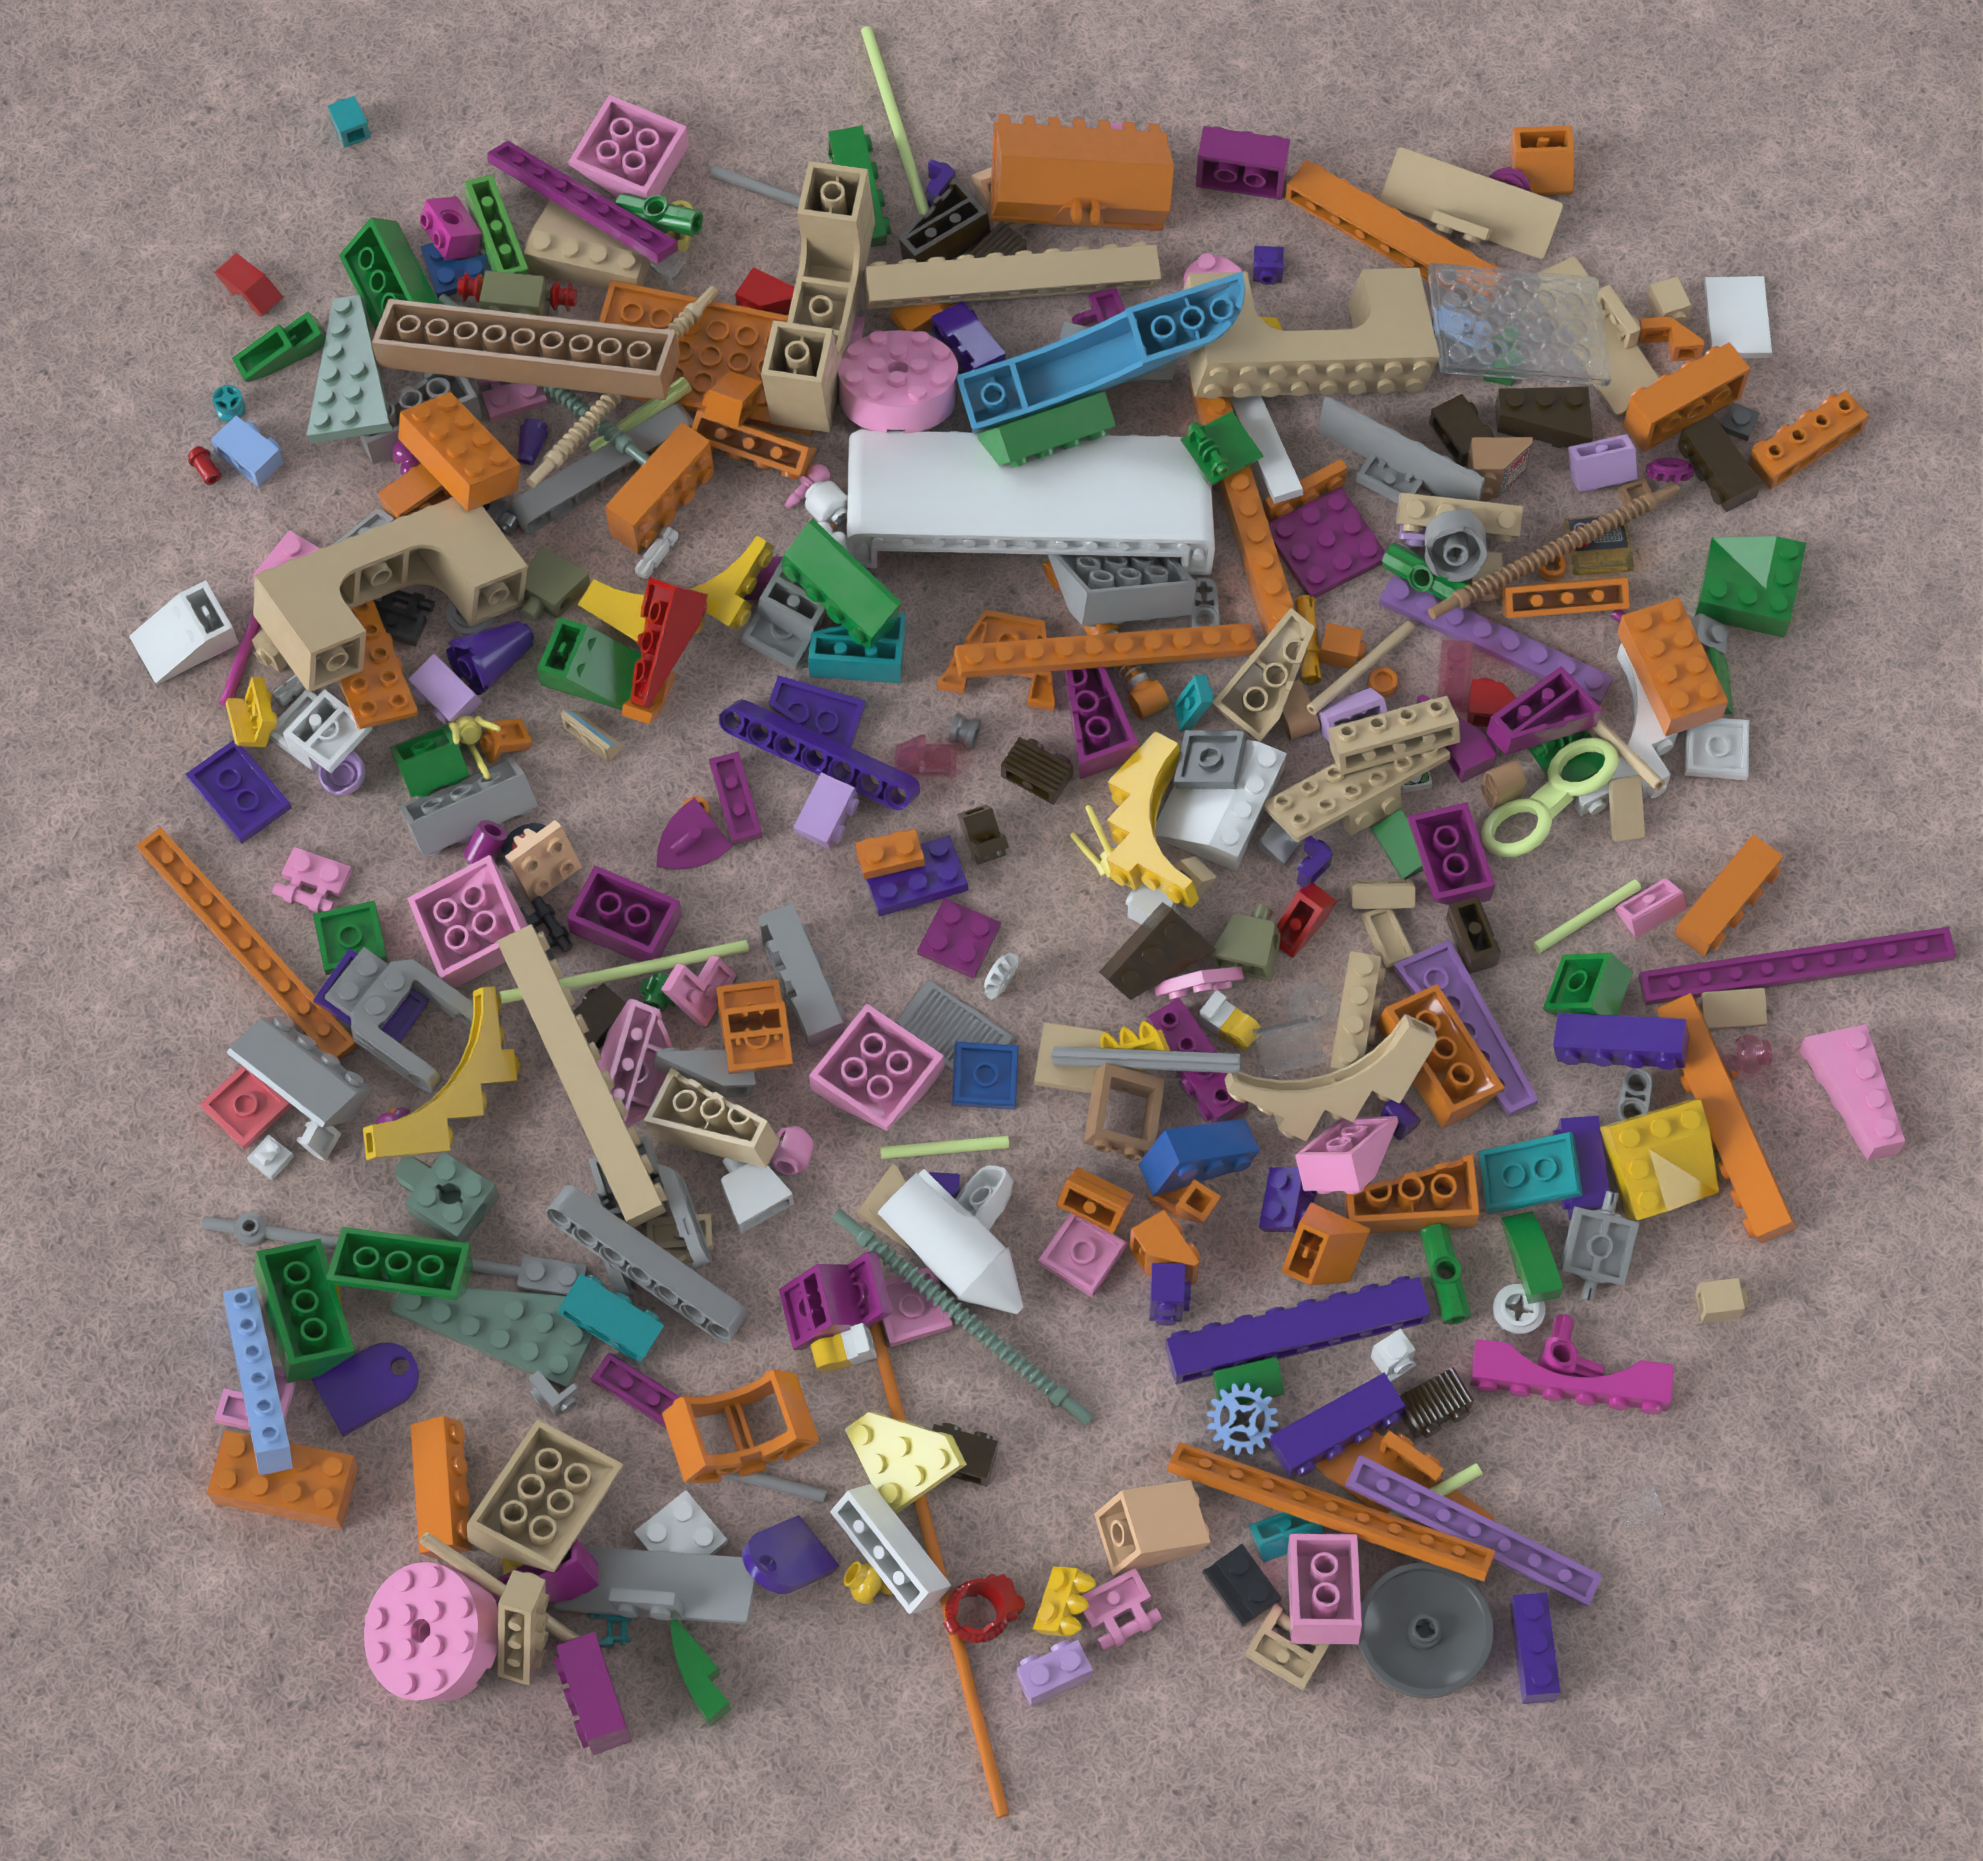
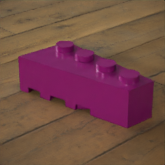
(1098, 722)

